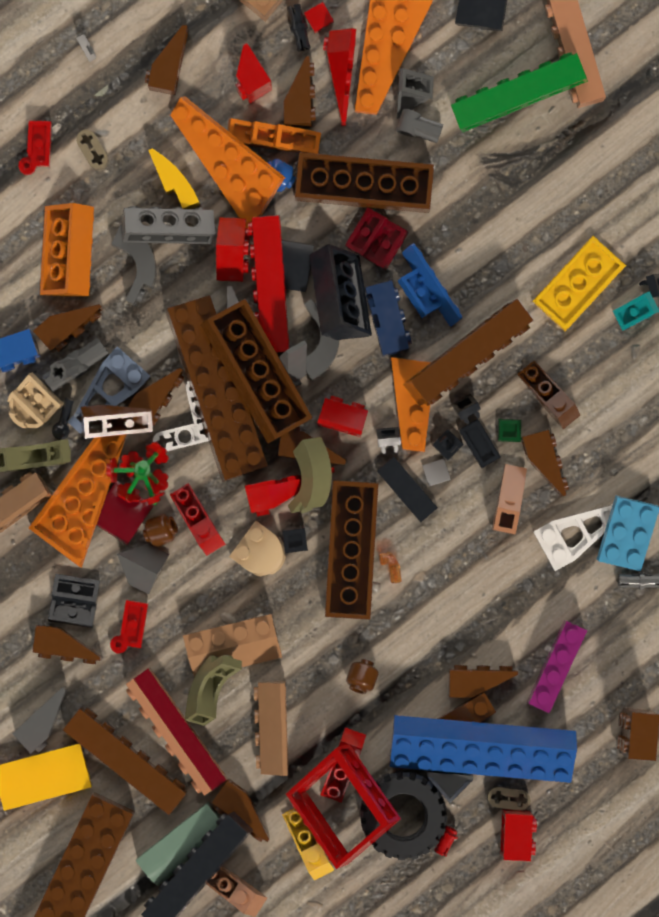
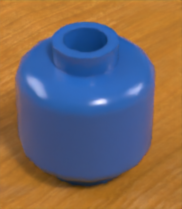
(286, 170)

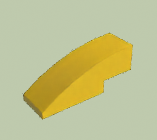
(174, 181)

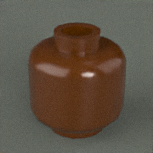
(160, 530)
(362, 676)

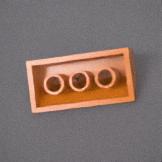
(67, 250)

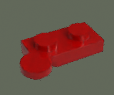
(38, 147)
(132, 627)

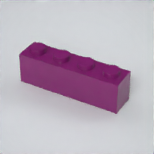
(556, 666)

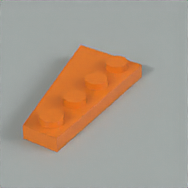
(411, 416)

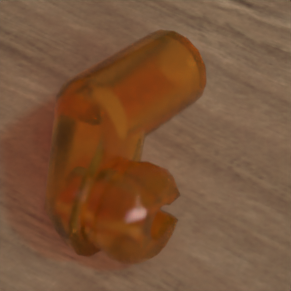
(394, 566)

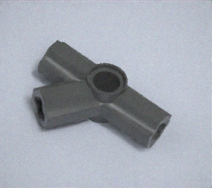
(74, 364)

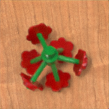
(140, 468)

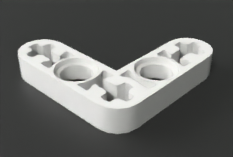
(194, 429)

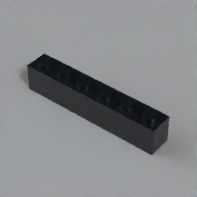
(200, 867)

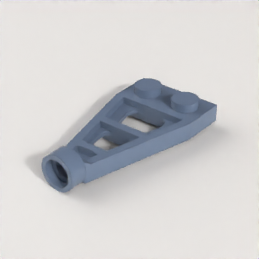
(126, 370)

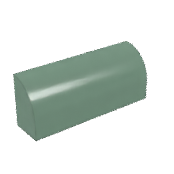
(172, 849)

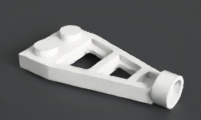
(555, 547)

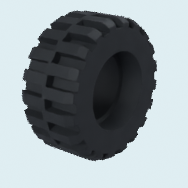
(433, 825)

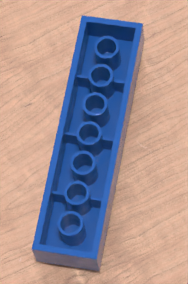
(483, 749)

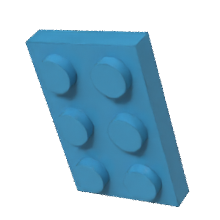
(628, 533)

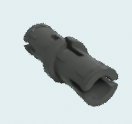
(638, 580)

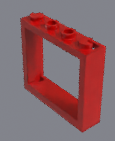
(367, 789)

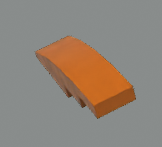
(275, 136)

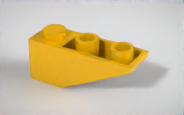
(310, 851)

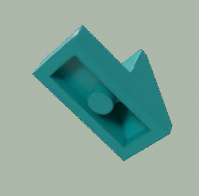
(636, 311)

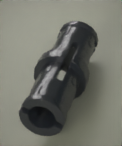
(298, 27)

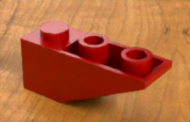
(197, 519)
(336, 780)

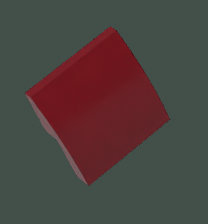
(376, 239)
(121, 517)

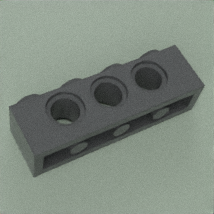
(180, 233)

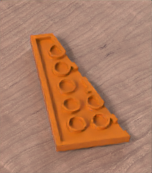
(387, 40)
(237, 170)
(75, 506)

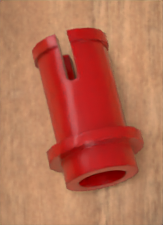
(446, 841)

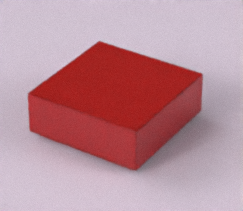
(318, 17)

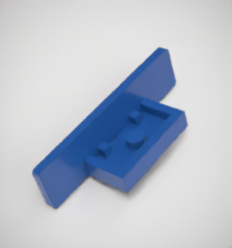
(425, 289)

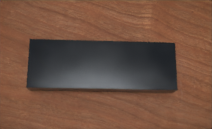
(407, 489)

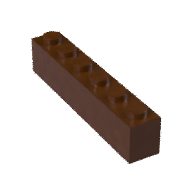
(125, 760)

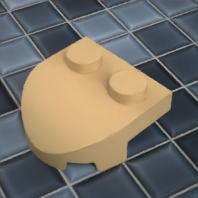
(33, 403)
(260, 551)

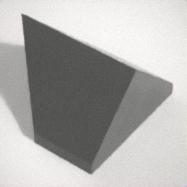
(413, 89)
(143, 566)
(450, 783)

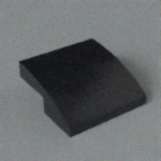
(481, 14)
(296, 264)
(74, 601)

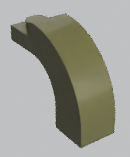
(35, 456)
(315, 475)
(206, 686)

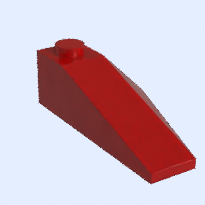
(340, 57)
(272, 493)

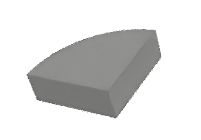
(87, 49)

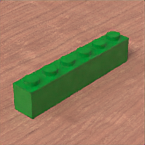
(519, 92)

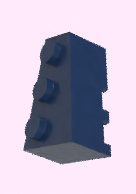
(387, 318)

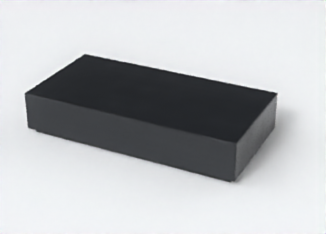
(479, 443)

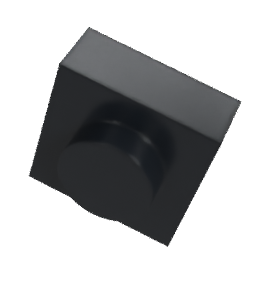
(295, 540)

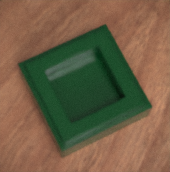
(509, 430)

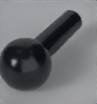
(61, 429)

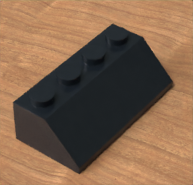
(340, 293)

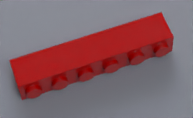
(270, 279)

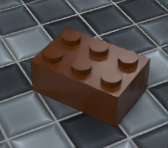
(638, 734)

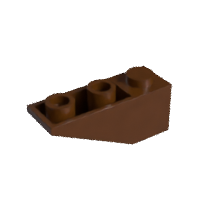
(298, 99)
(61, 327)
(158, 394)
(549, 394)
(541, 455)
(58, 642)
(472, 682)
(236, 799)

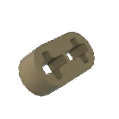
(96, 147)
(509, 792)

